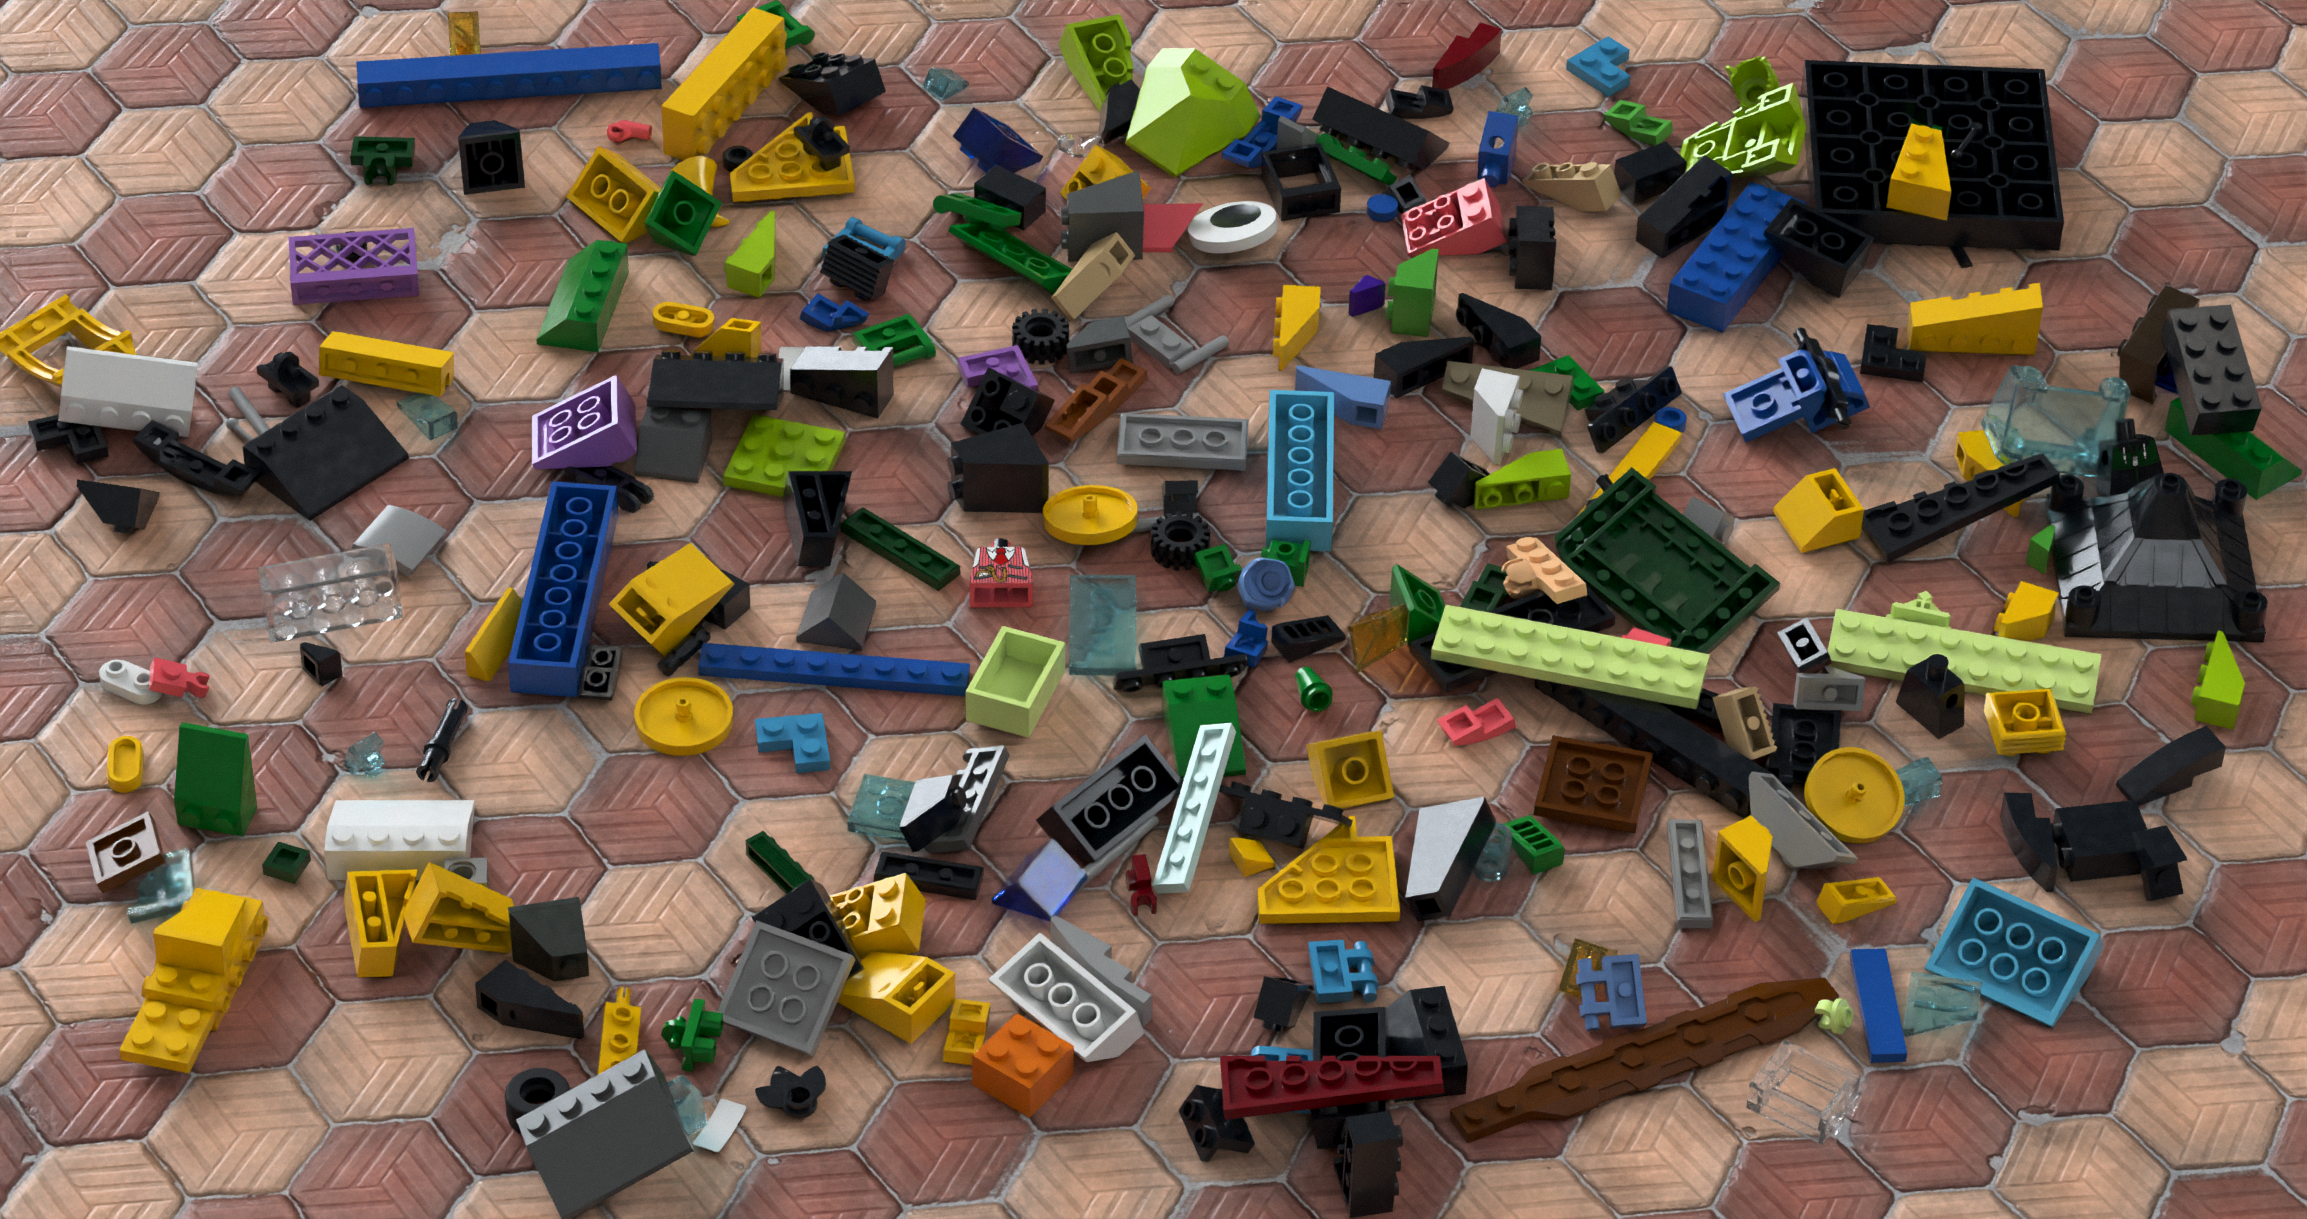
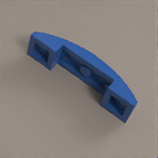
(1264, 135)

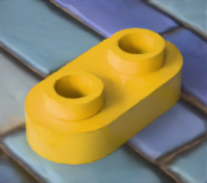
(683, 319)

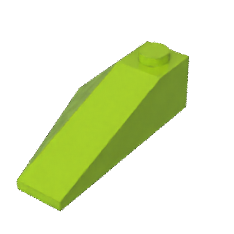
(1098, 54)

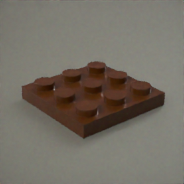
(1593, 784)

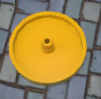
(1090, 515)
(683, 716)
(1855, 794)

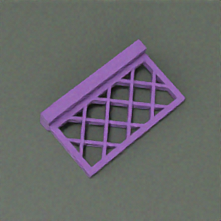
(354, 282)

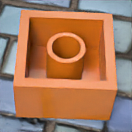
(1022, 1065)

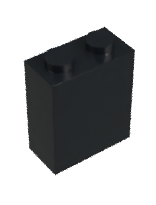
(2098, 839)

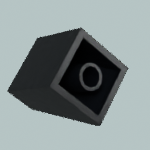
(999, 472)

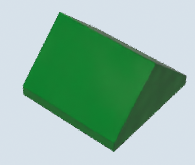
(681, 215)
(1423, 603)

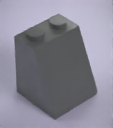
(1101, 212)

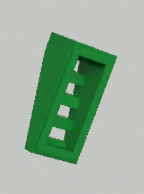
(1536, 860)

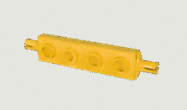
(618, 1031)

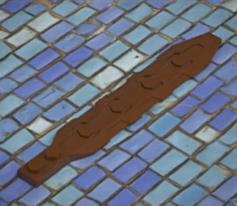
(1647, 1057)

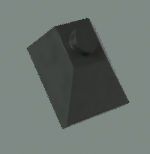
(550, 938)

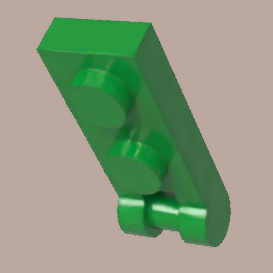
(1356, 159)
(977, 210)

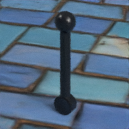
(1976, 128)

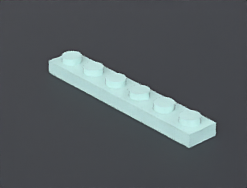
(1194, 808)

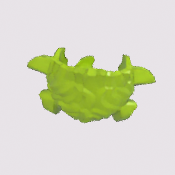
(1752, 80)

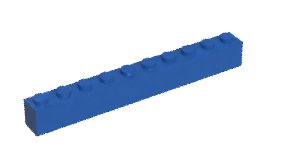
(508, 75)

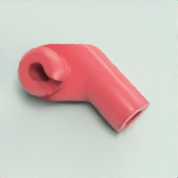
(626, 130)

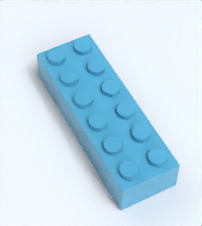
(1300, 468)

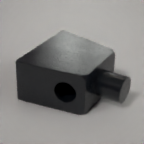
(1933, 696)

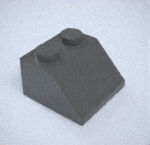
(673, 443)

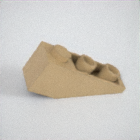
(1580, 186)
(1093, 274)

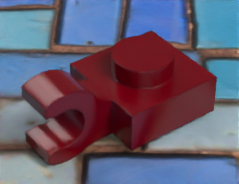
(1140, 882)

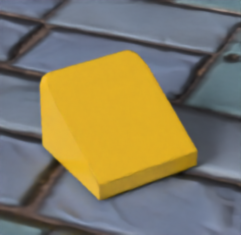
(1249, 856)

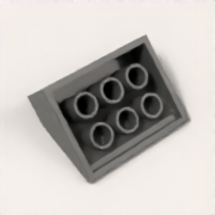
(605, 1134)

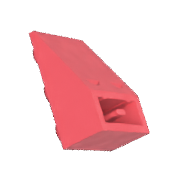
(1456, 223)

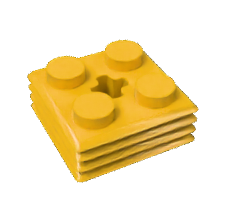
(2024, 722)

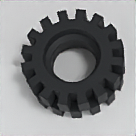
(1041, 324)
(1179, 528)

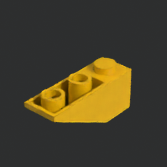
(1298, 321)
(1976, 456)

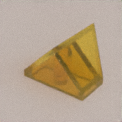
(1378, 635)

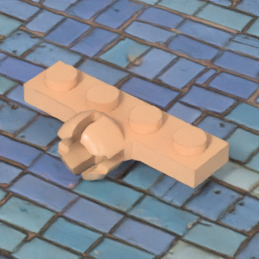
(1536, 567)

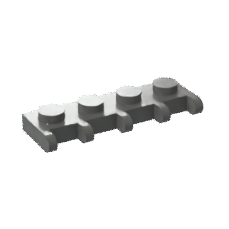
(979, 784)

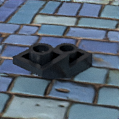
(600, 672)

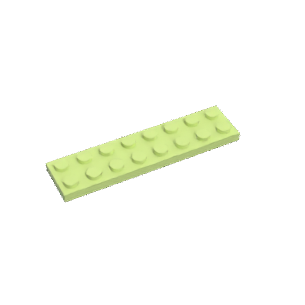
(1570, 656)
(1982, 661)

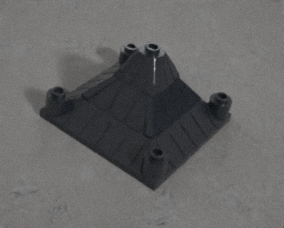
(2155, 562)

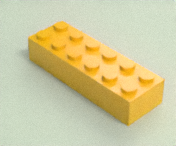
(724, 85)

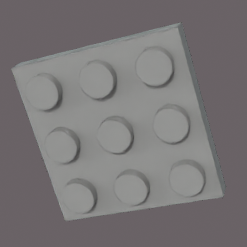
(785, 988)

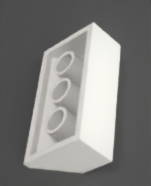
(126, 390)
(1068, 1001)

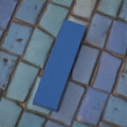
(1878, 1005)

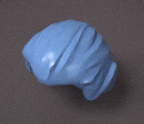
(1265, 584)

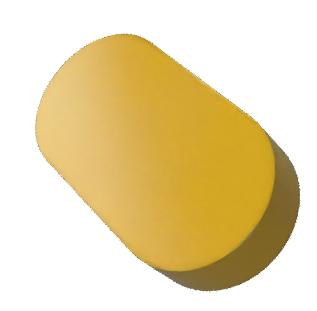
(125, 764)

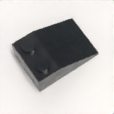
(1819, 246)

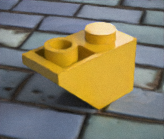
(734, 336)
(2027, 613)

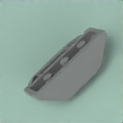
(1795, 830)

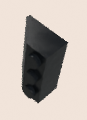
(1425, 1026)

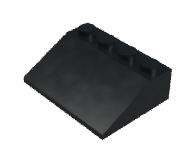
(716, 381)
(324, 453)

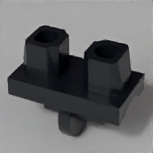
(823, 142)
(289, 377)

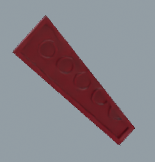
(1272, 1087)

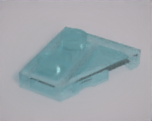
(1939, 1002)

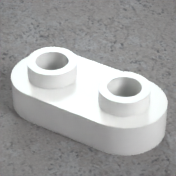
(128, 681)

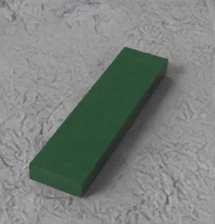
(900, 549)

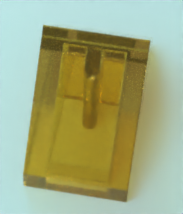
(464, 33)
(1580, 950)

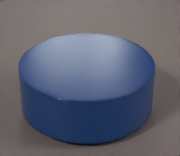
(1382, 207)
(1671, 418)

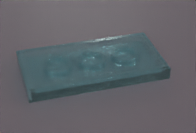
(1102, 624)

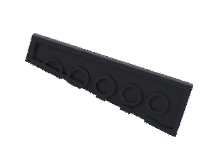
(1929, 517)

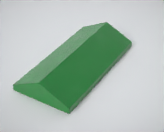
(1013, 254)

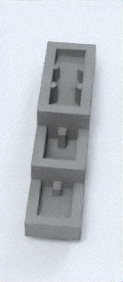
(1096, 959)

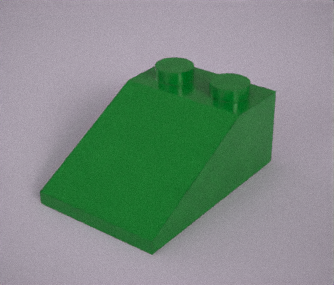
(1197, 703)
(214, 780)

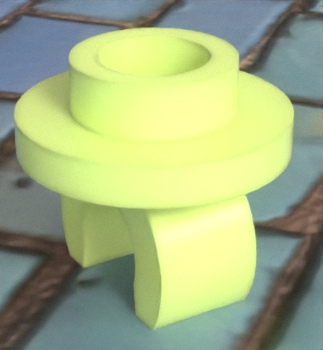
(1836, 1015)

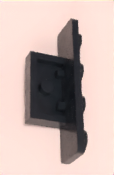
(1629, 406)
(1177, 660)
(1277, 819)

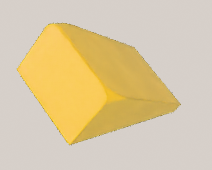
(1854, 898)

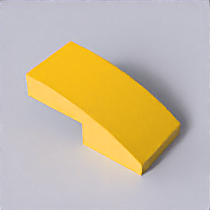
(966, 1030)

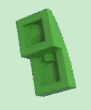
(1633, 121)

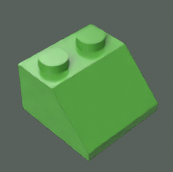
(1413, 295)

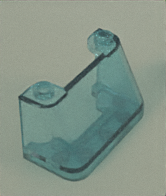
(2053, 420)

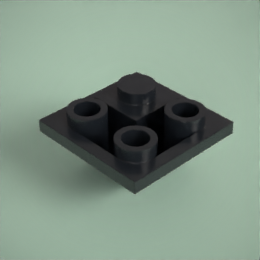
(1005, 403)

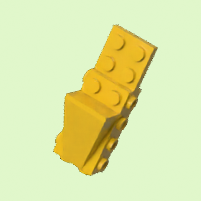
(194, 977)

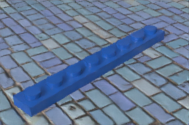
(834, 669)

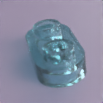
(1495, 856)

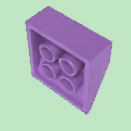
(586, 429)

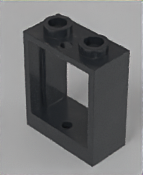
(1302, 200)

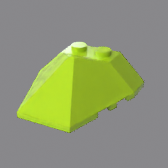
(1188, 110)
(1756, 140)

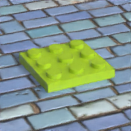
(777, 446)

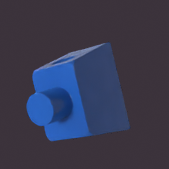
(1494, 163)

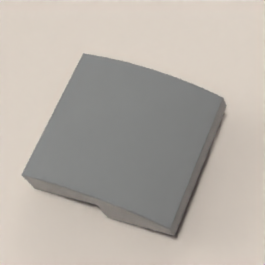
(408, 533)

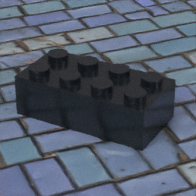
(2211, 370)
(1347, 1036)

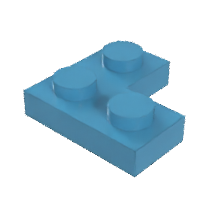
(1598, 66)
(797, 732)

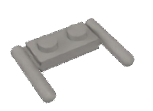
(1163, 342)

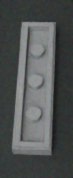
(1689, 874)

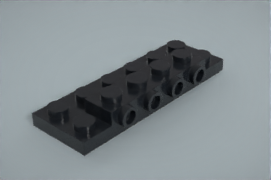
(1582, 613)

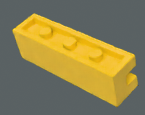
(386, 363)

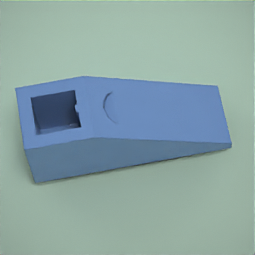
(1356, 397)

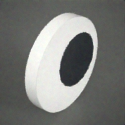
(1233, 227)

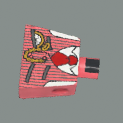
(1001, 577)

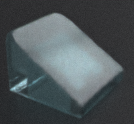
(944, 83)

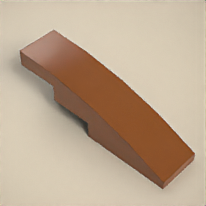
(1097, 401)

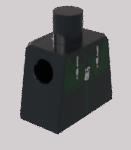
(2126, 460)

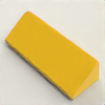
(494, 638)

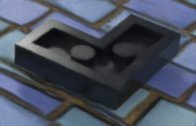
(1885, 360)
(84, 440)

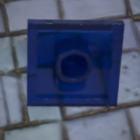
(1042, 883)

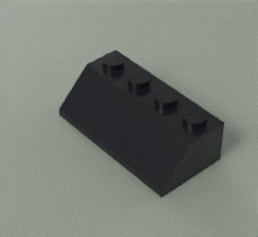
(1378, 130)
(1112, 801)

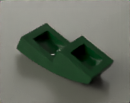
(1488, 591)

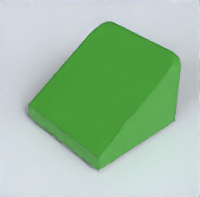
(2040, 549)

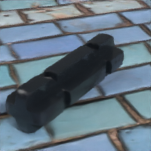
(683, 651)

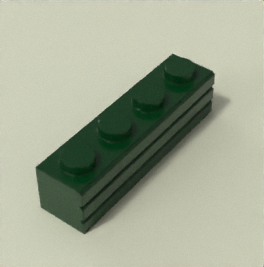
(776, 862)

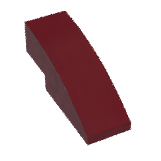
(1467, 56)

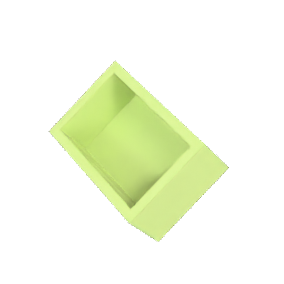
(1015, 681)

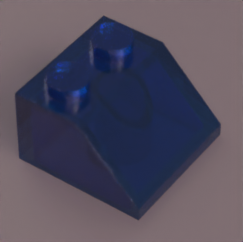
(994, 143)

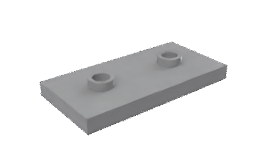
(1182, 441)

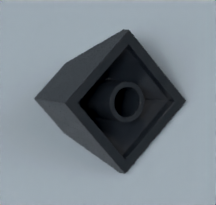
(120, 505)

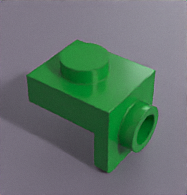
(1217, 568)

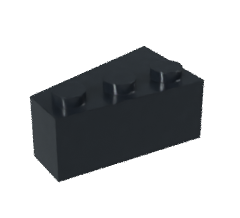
(1532, 247)
(845, 379)
(814, 513)
(1369, 1163)

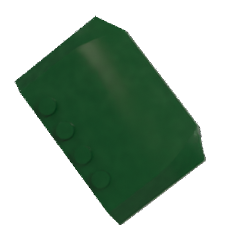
(1661, 567)

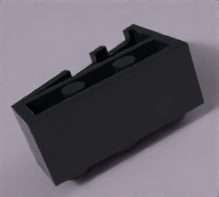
(1686, 208)

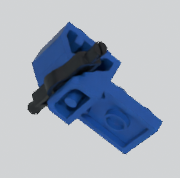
(1807, 385)

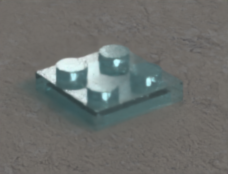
(880, 806)

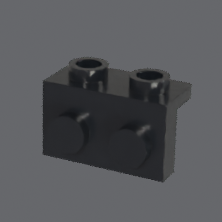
(1207, 1125)

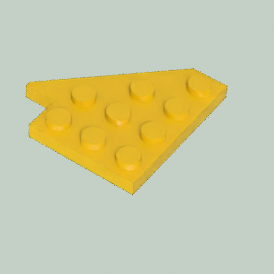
(787, 171)
(1335, 882)

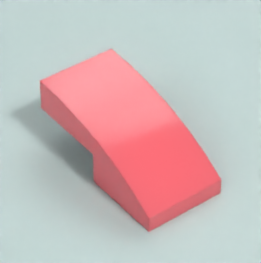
(1478, 725)

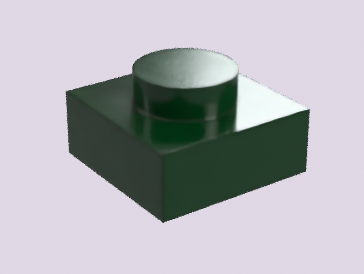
(286, 862)

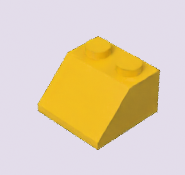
(1351, 769)
(1743, 864)

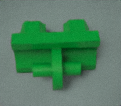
(690, 1034)

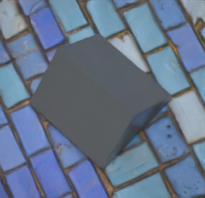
(837, 615)

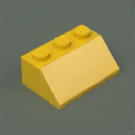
(614, 194)

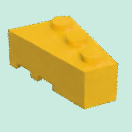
(1921, 175)
(457, 913)
(375, 917)

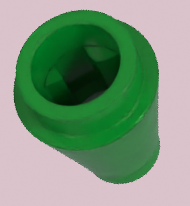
(1313, 690)

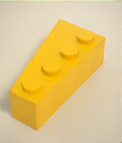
(1978, 323)

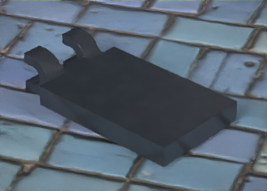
(1801, 741)

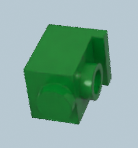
(1294, 555)

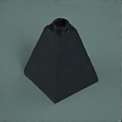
(490, 157)

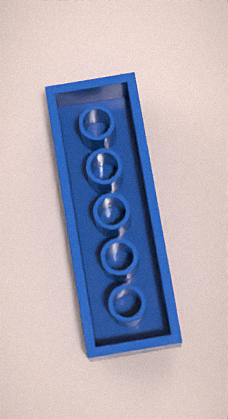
(1729, 261)

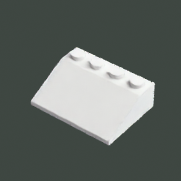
(396, 835)

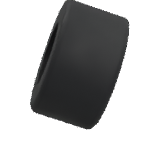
(530, 1087)

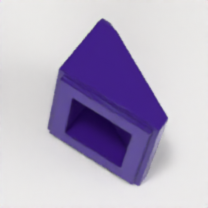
(1366, 296)

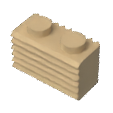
(1745, 722)

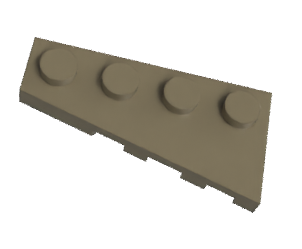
(1544, 394)

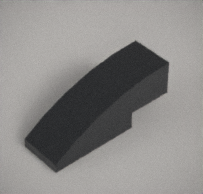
(2173, 767)
(2029, 838)

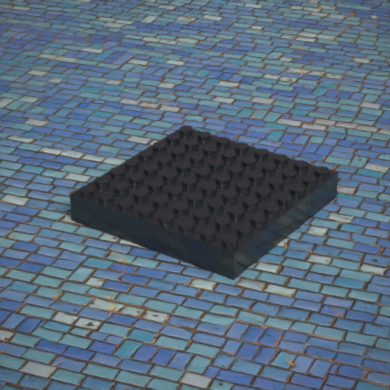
(2000, 189)

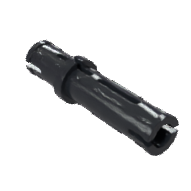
(438, 748)

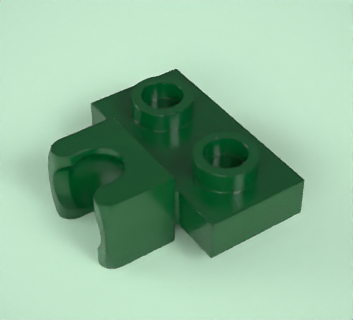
(382, 156)

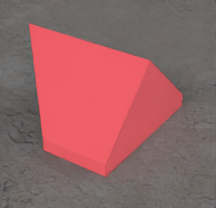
(1166, 224)

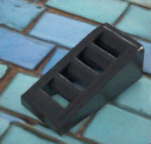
(1294, 644)

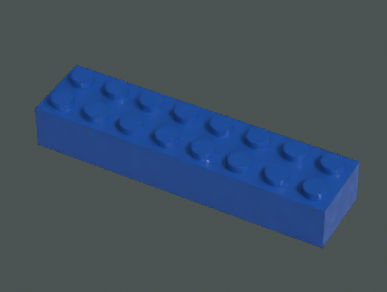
(563, 589)

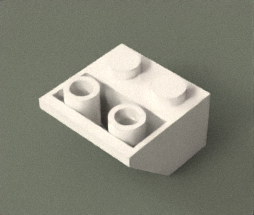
(1495, 413)

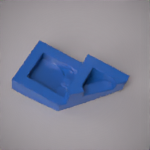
(830, 316)
(1249, 639)

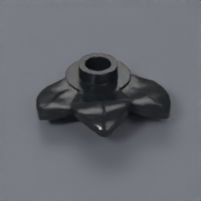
(793, 1093)

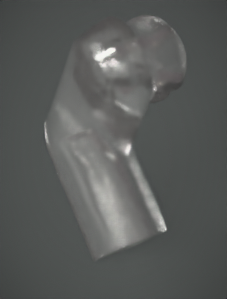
(1078, 146)

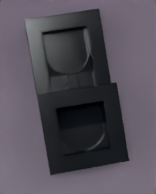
(1427, 103)

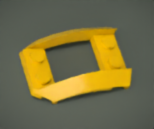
(50, 323)

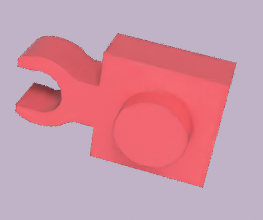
(173, 679)

